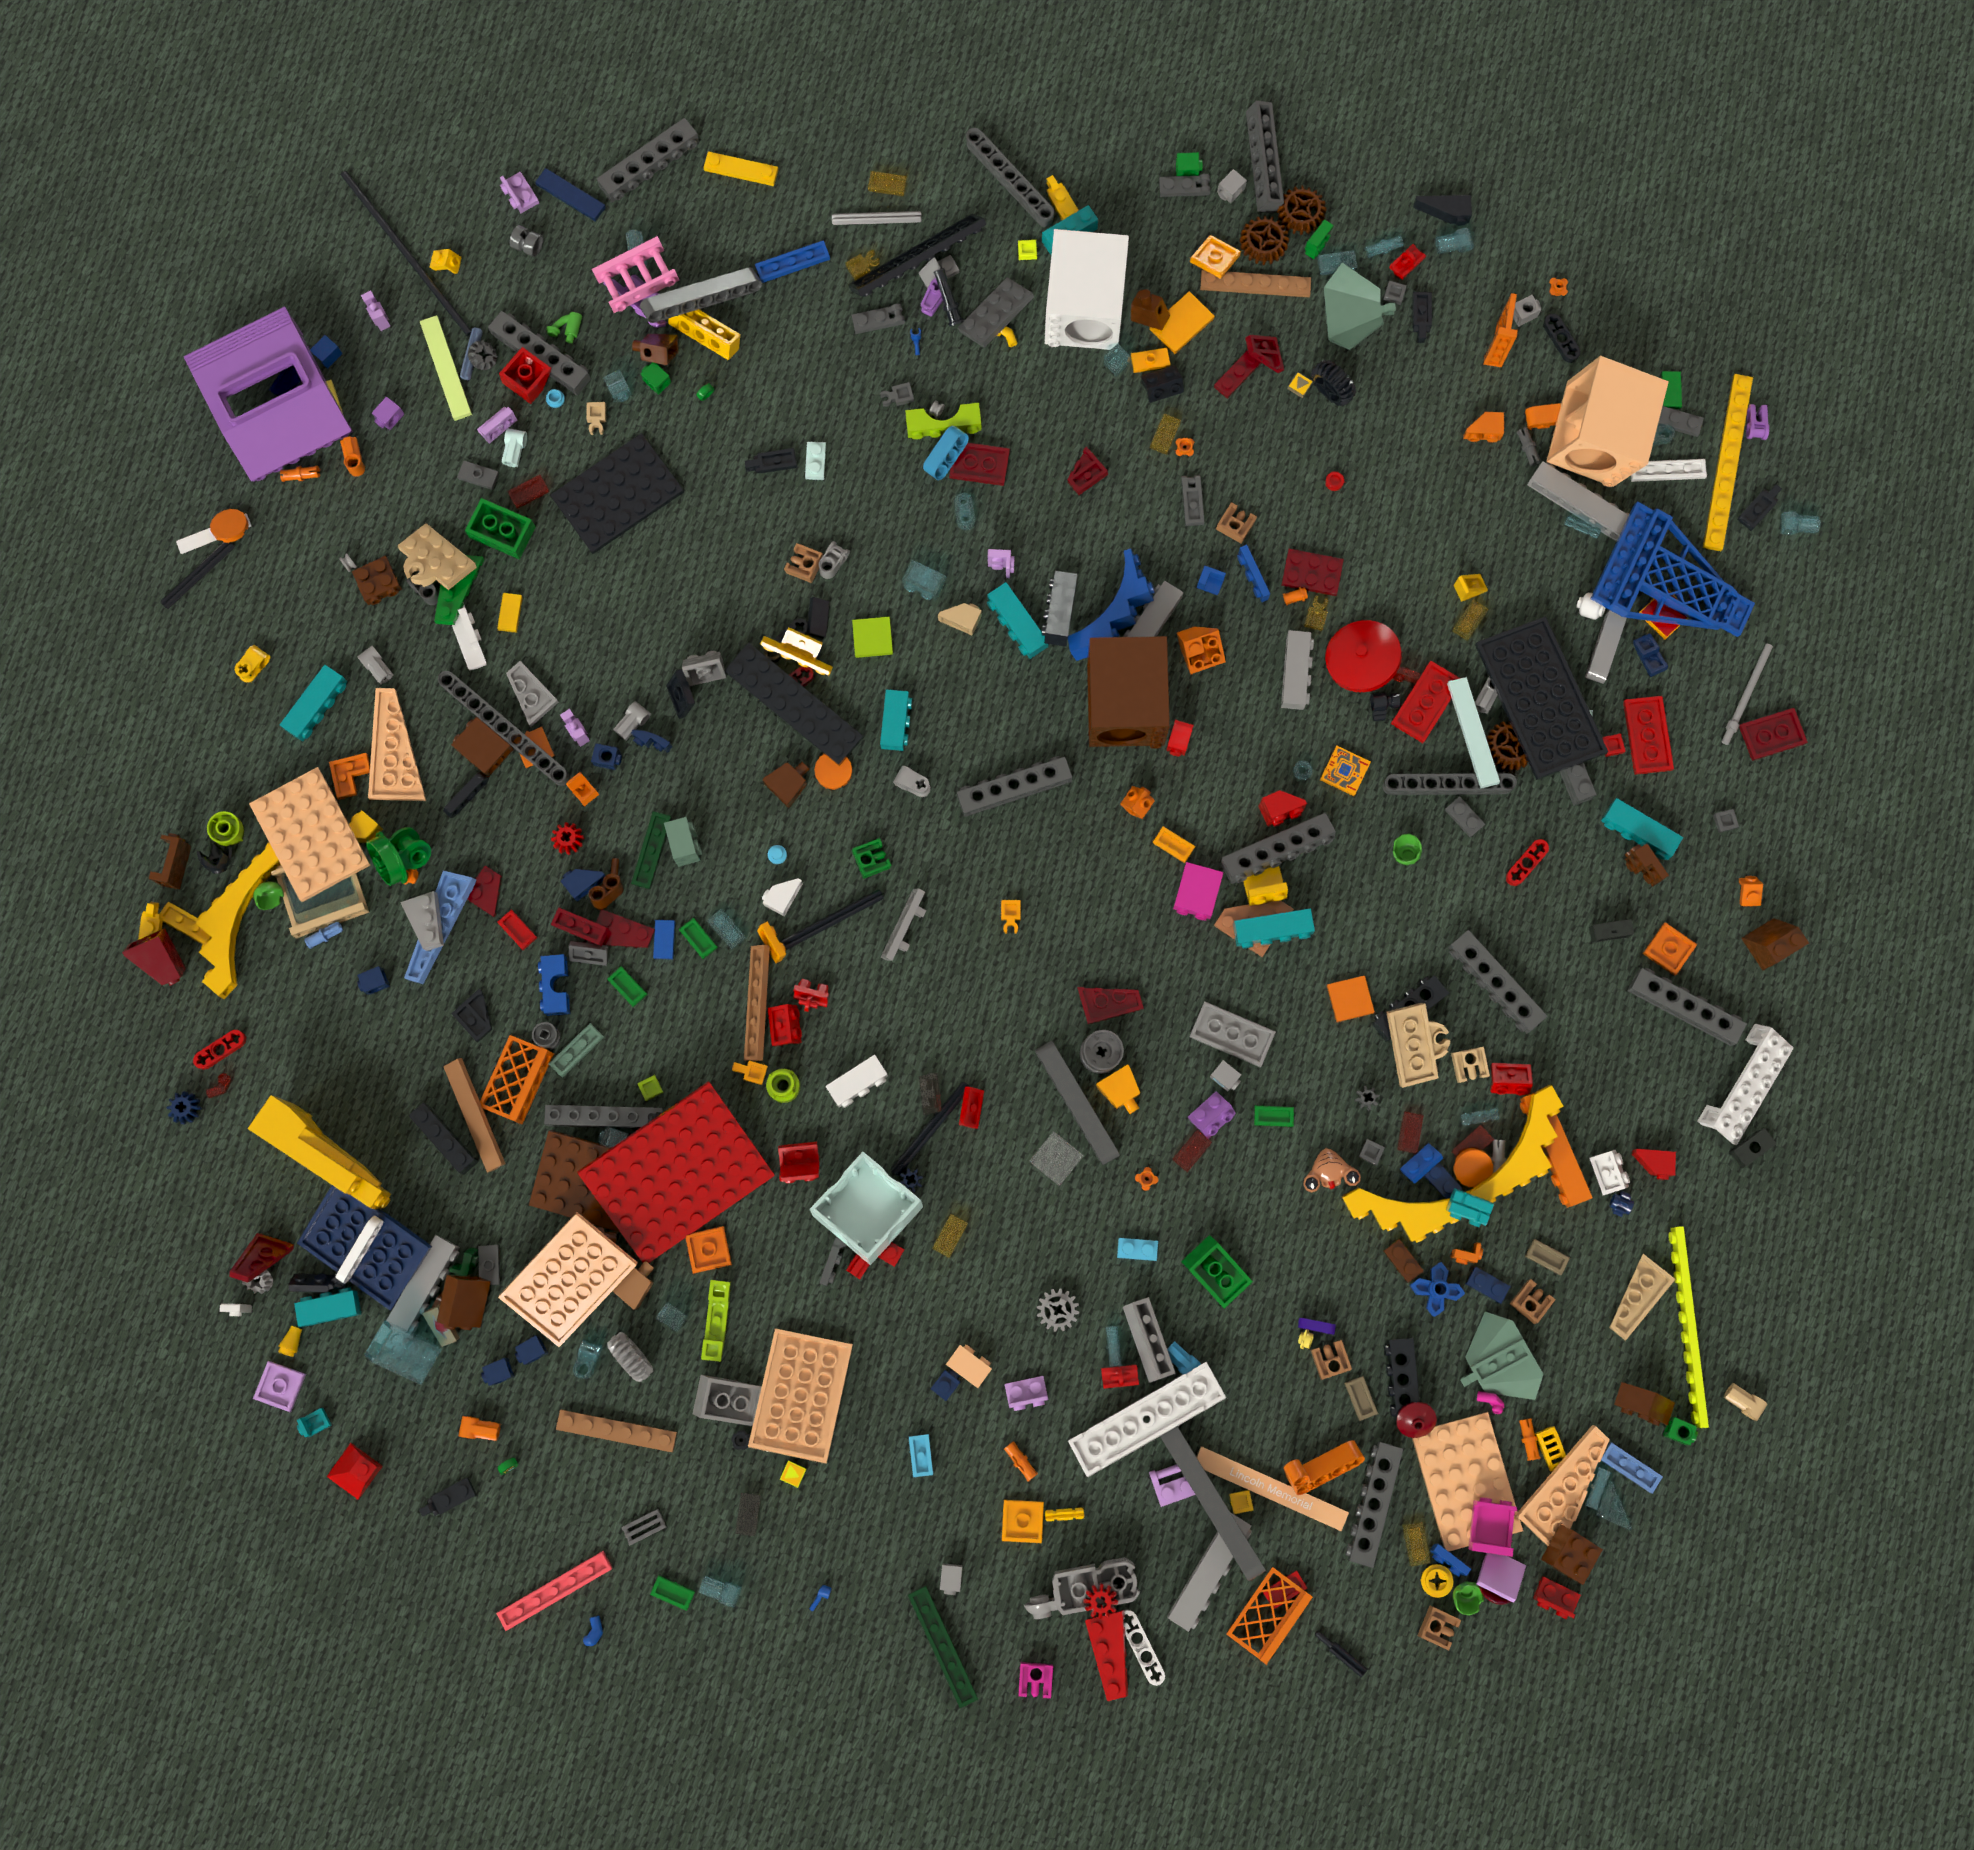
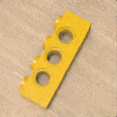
(708, 332)

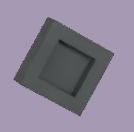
(1394, 292)
(1726, 820)
(1371, 1152)

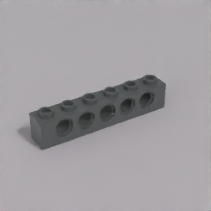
(651, 151)
(1264, 157)
(505, 322)
(970, 806)
(1320, 825)
(1507, 983)
(1734, 1023)
(598, 1116)
(1378, 1515)

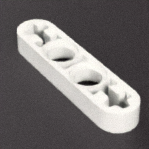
(359, 1249)
(1141, 1647)

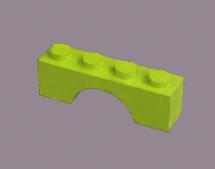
(921, 424)

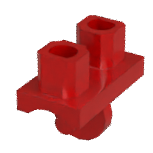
(1407, 262)
(811, 997)
(1119, 1376)

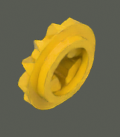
(1442, 1588)

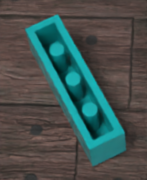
(1017, 620)
(313, 703)
(1641, 829)
(1273, 927)

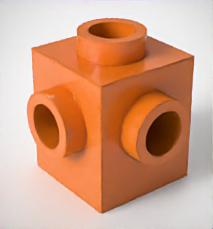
(1137, 801)

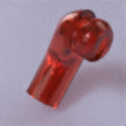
(221, 1088)

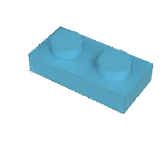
(1137, 1249)
(921, 1455)

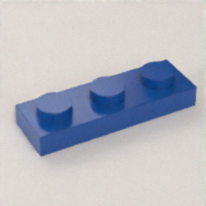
(1253, 574)

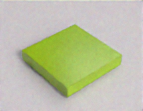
(872, 637)

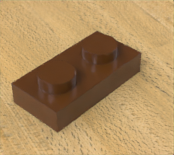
(1403, 1261)

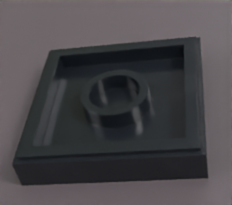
(680, 694)

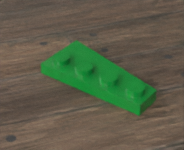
(452, 600)

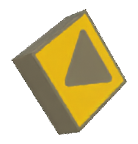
(1300, 385)

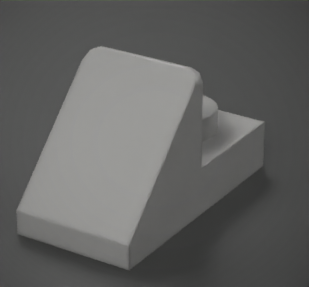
(947, 263)

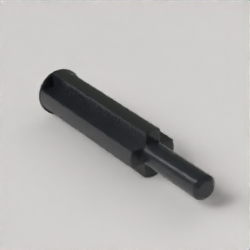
(1343, 1655)

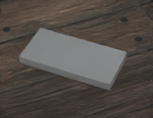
(1232, 1034)

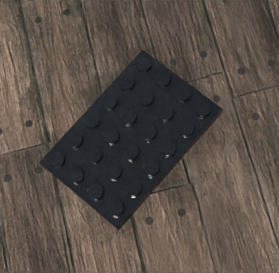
(617, 493)

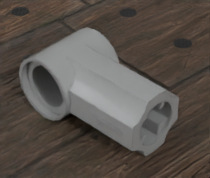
(373, 662)
(1486, 697)
(635, 716)

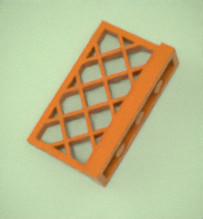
(1503, 337)
(531, 1081)
(1284, 1625)

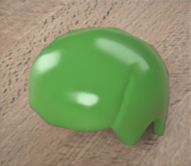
(1407, 849)
(268, 895)
(1467, 1598)

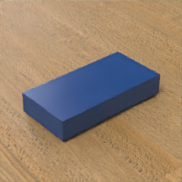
(664, 939)

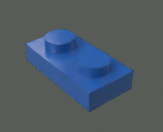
(1421, 1163)
(1443, 1556)

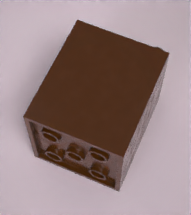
(1128, 691)

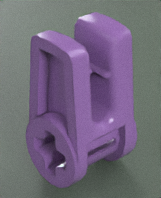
(931, 299)
(1758, 428)

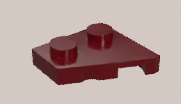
(1086, 472)

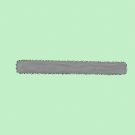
(876, 218)

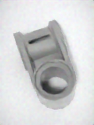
(834, 557)
(909, 781)

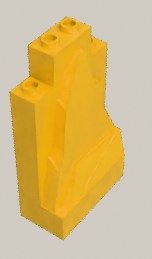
(300, 1138)

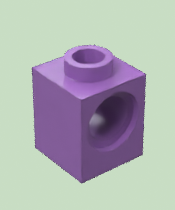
(387, 414)

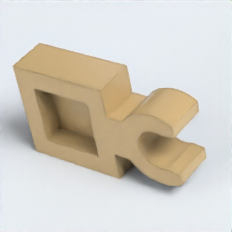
(595, 415)

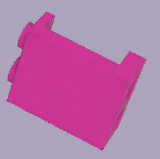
(1198, 891)
(1492, 1527)

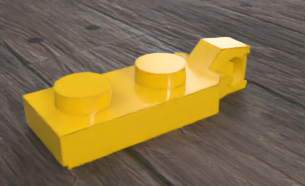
(1060, 198)
(150, 920)

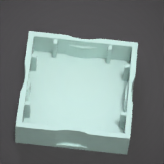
(866, 1208)

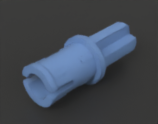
(323, 934)

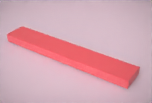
(554, 1590)

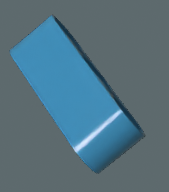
(945, 452)

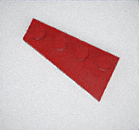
(1108, 1645)

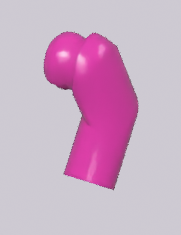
(1496, 1403)

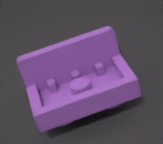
(1212, 1115)

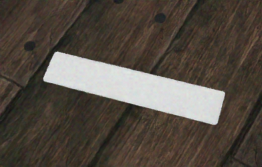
(198, 540)

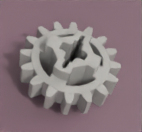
(1051, 1321)

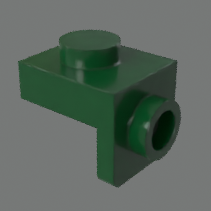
(469, 1262)

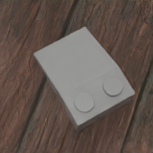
(704, 668)
(726, 1400)

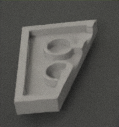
(531, 693)
(425, 919)

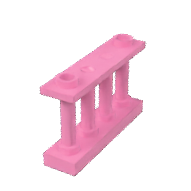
(625, 261)

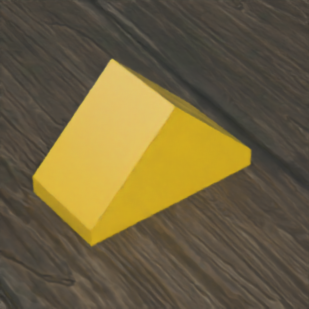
(1469, 586)

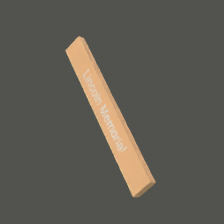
(1271, 1489)

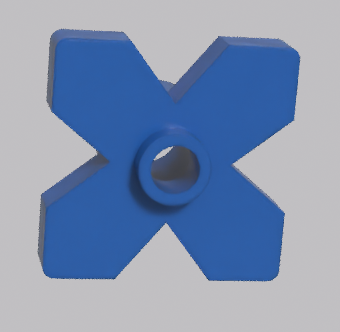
(1438, 1278)

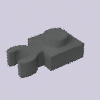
(900, 394)

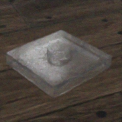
(1056, 1158)

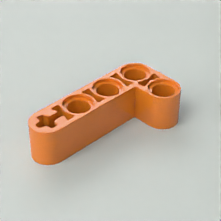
(1323, 1468)

